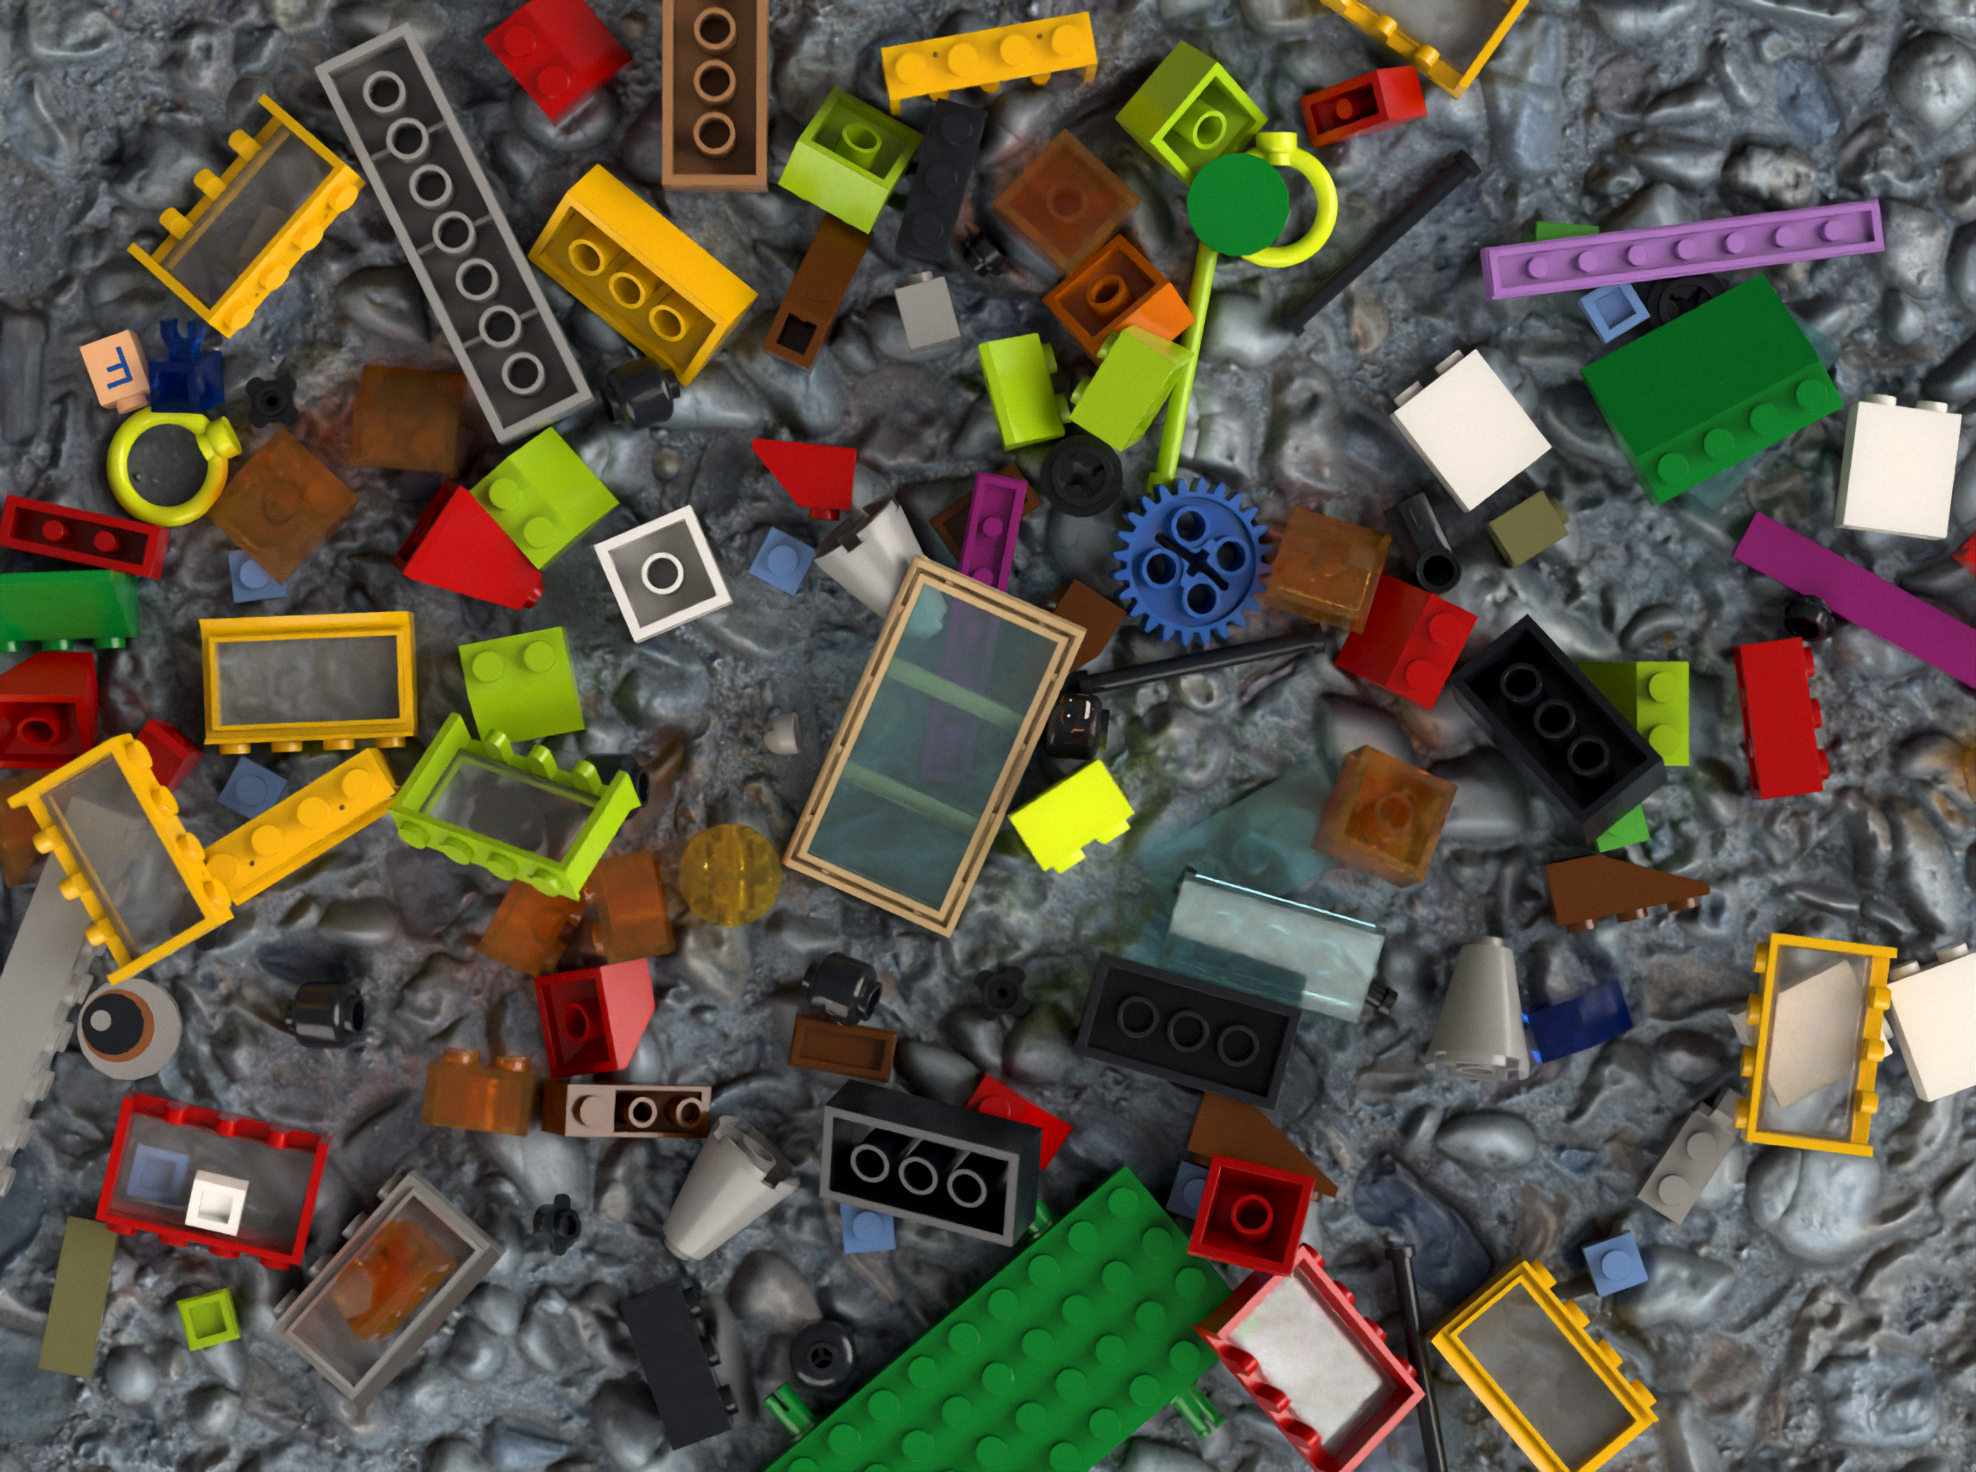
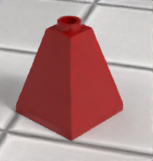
(467, 552)

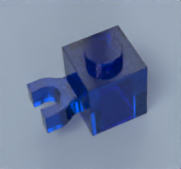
(185, 376)

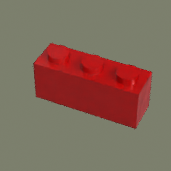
(84, 537)
(1779, 718)

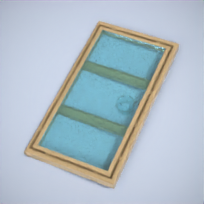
(933, 745)

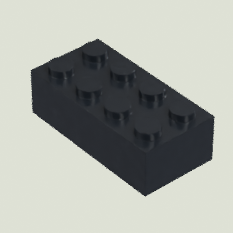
(1558, 729)
(1186, 1030)
(930, 1162)

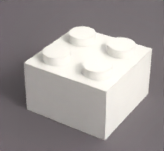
(663, 574)

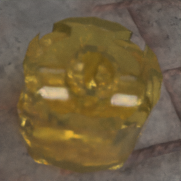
(731, 875)

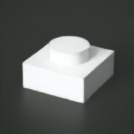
(216, 1202)

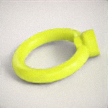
(1282, 150)
(217, 443)

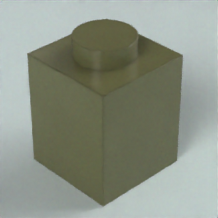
(1528, 528)

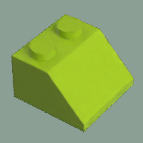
(1190, 113)
(850, 159)
(1128, 386)
(1022, 391)
(544, 498)
(523, 685)
(1651, 699)

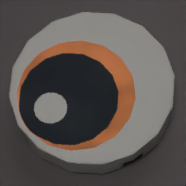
(130, 1029)

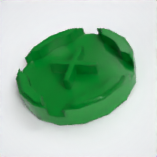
(1238, 204)

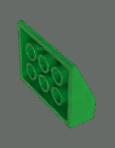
(1710, 389)
(68, 608)

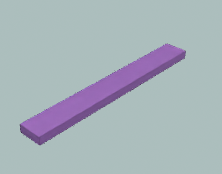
(1681, 250)

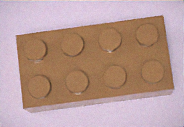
(715, 96)

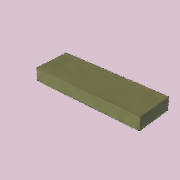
(79, 1297)

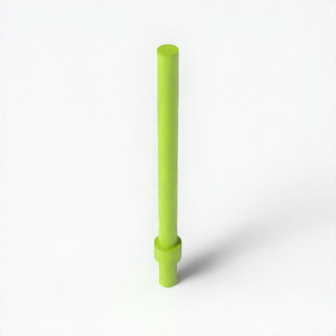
(1181, 393)

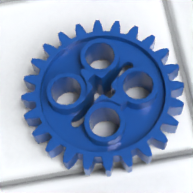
(1215, 523)

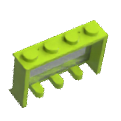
(511, 809)

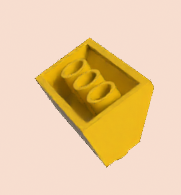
(641, 274)

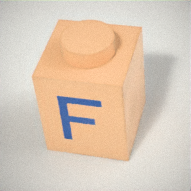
(118, 371)

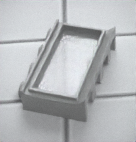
(320, 1332)

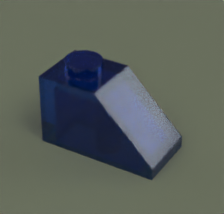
(1576, 1021)

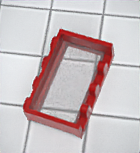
(165, 1143)
(1313, 1362)

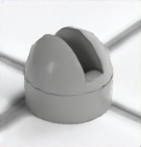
(783, 734)

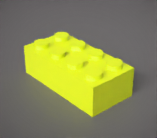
(1072, 815)

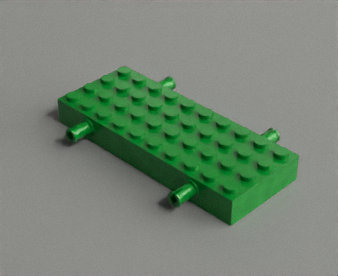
(1038, 1358)

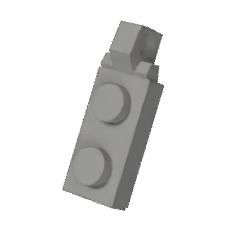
(1691, 1157)

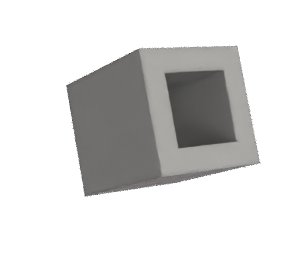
(926, 312)

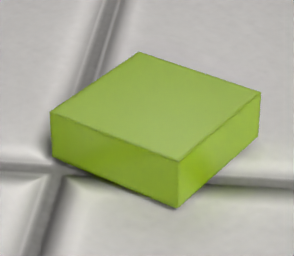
(209, 1318)

